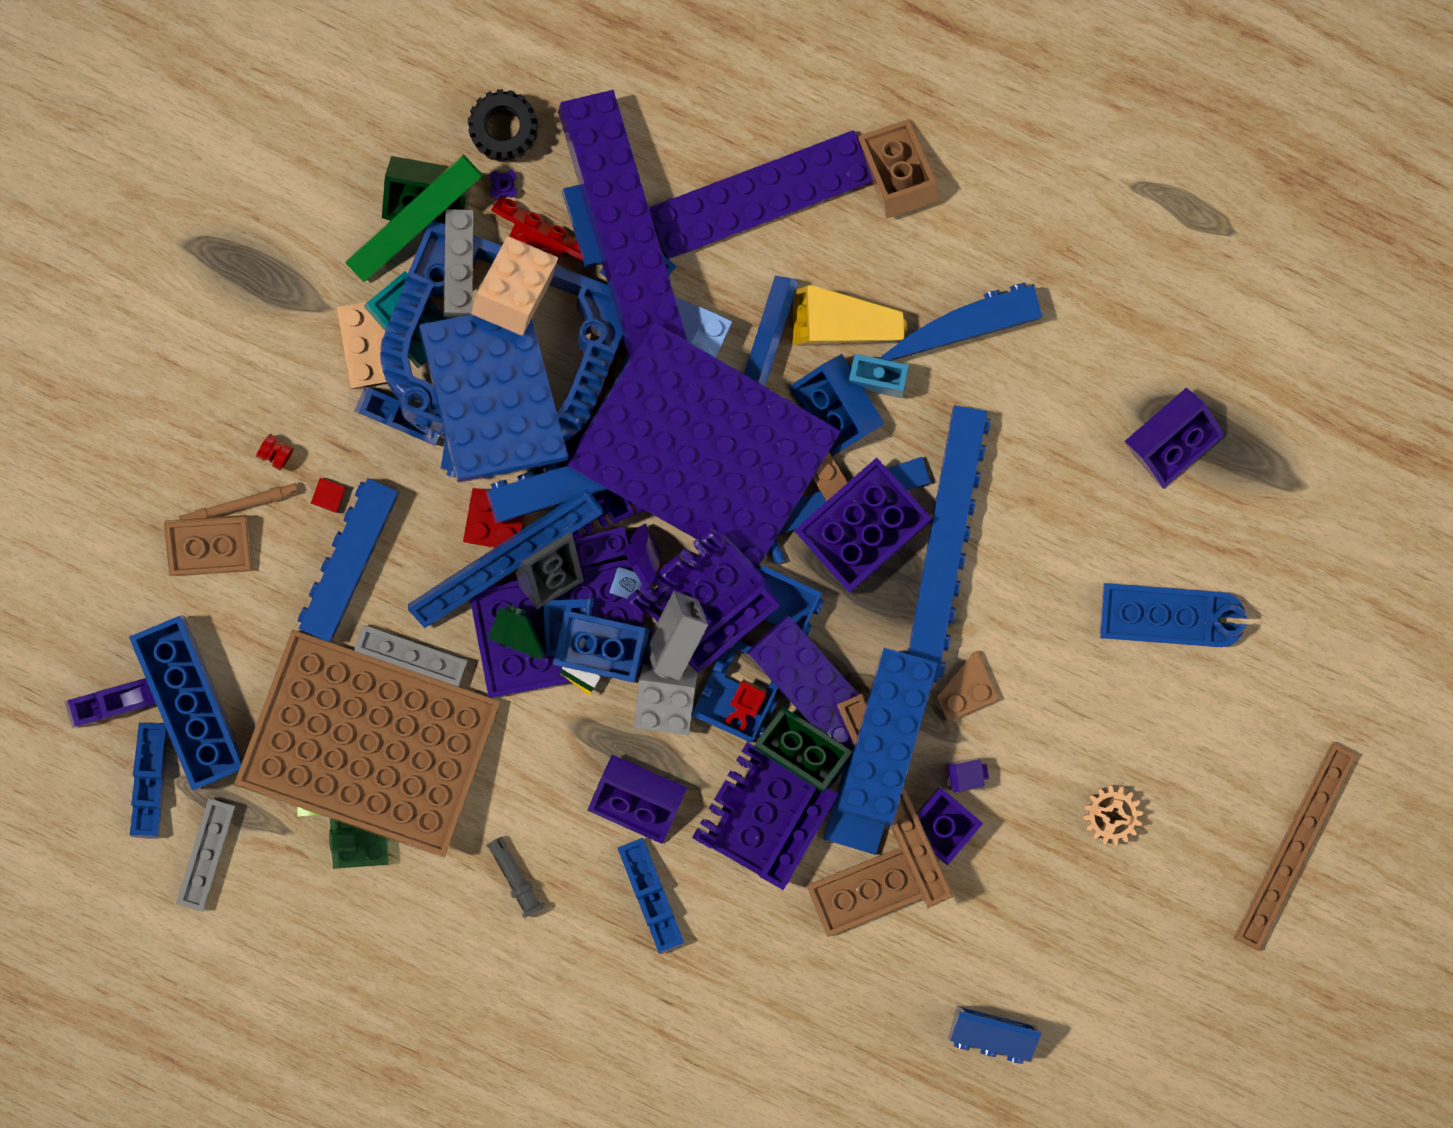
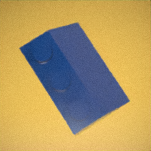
(838, 402)
(993, 1035)

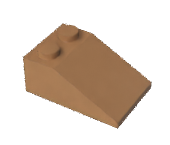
(898, 169)

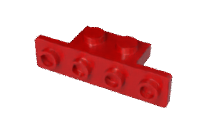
(535, 231)

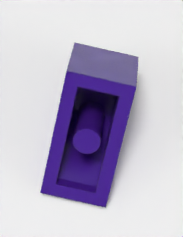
(967, 774)

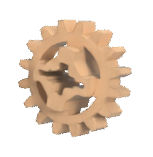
(1116, 802)

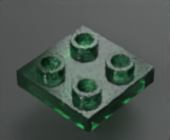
(356, 847)

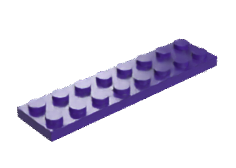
(761, 194)

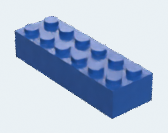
(187, 702)
(887, 736)

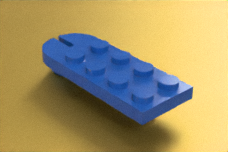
(1170, 615)

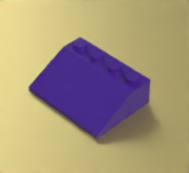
(863, 525)

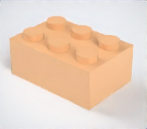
(514, 285)

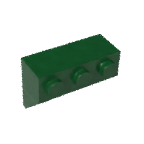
(407, 180)
(516, 632)
(803, 750)

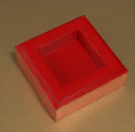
(328, 495)

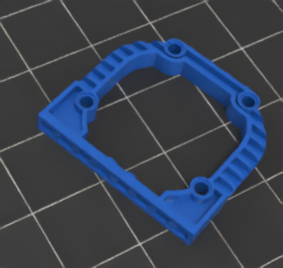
(593, 304)

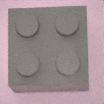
(665, 703)

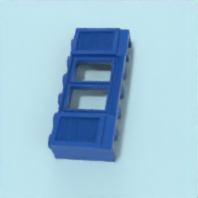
(714, 703)

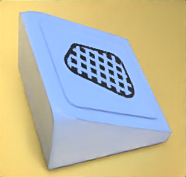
(625, 583)

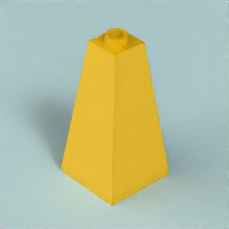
(835, 318)

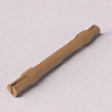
(272, 494)

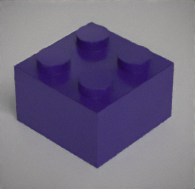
(947, 824)

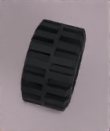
(498, 102)

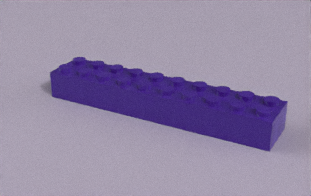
(619, 216)

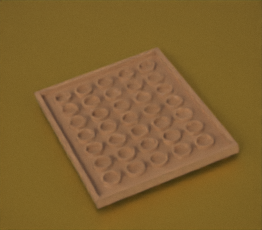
(367, 743)

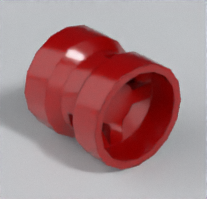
(274, 452)

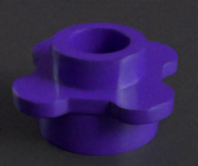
(497, 178)

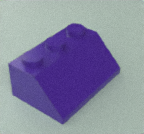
(1175, 437)
(637, 799)

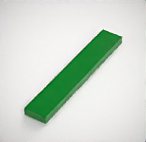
(413, 218)

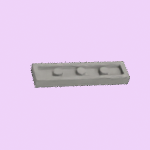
(458, 263)
(411, 655)
(206, 854)

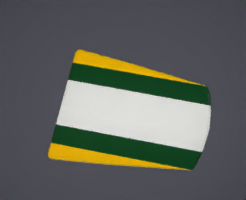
(583, 680)

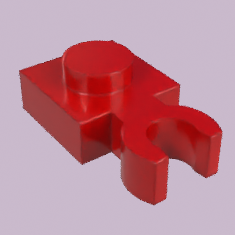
(747, 701)

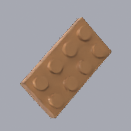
(863, 891)

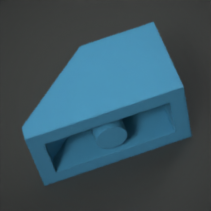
(879, 375)

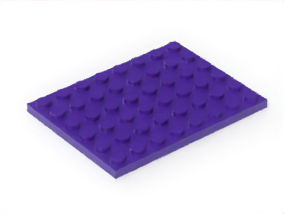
(702, 444)

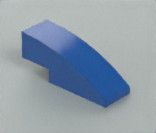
(388, 412)

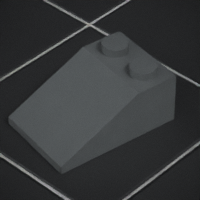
(550, 571)

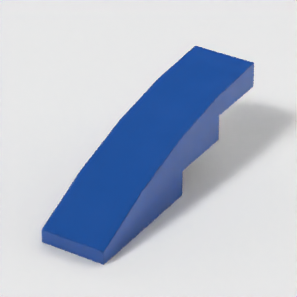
(148, 780)
(651, 896)

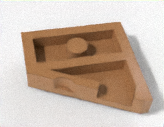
(967, 689)

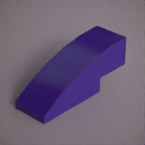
(643, 554)
(109, 702)

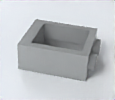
(676, 635)

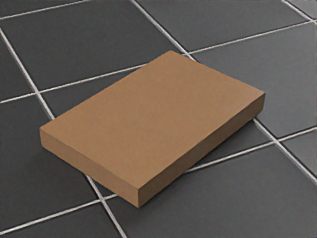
(208, 545)

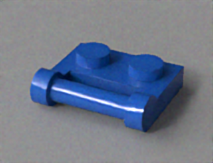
(554, 615)

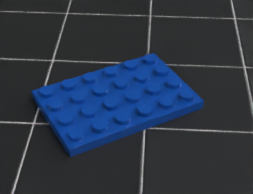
(492, 397)

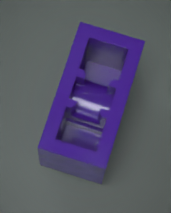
(601, 546)

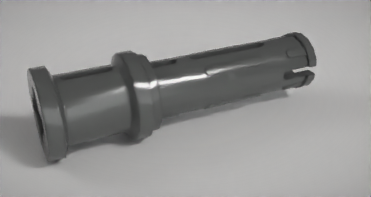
(520, 887)

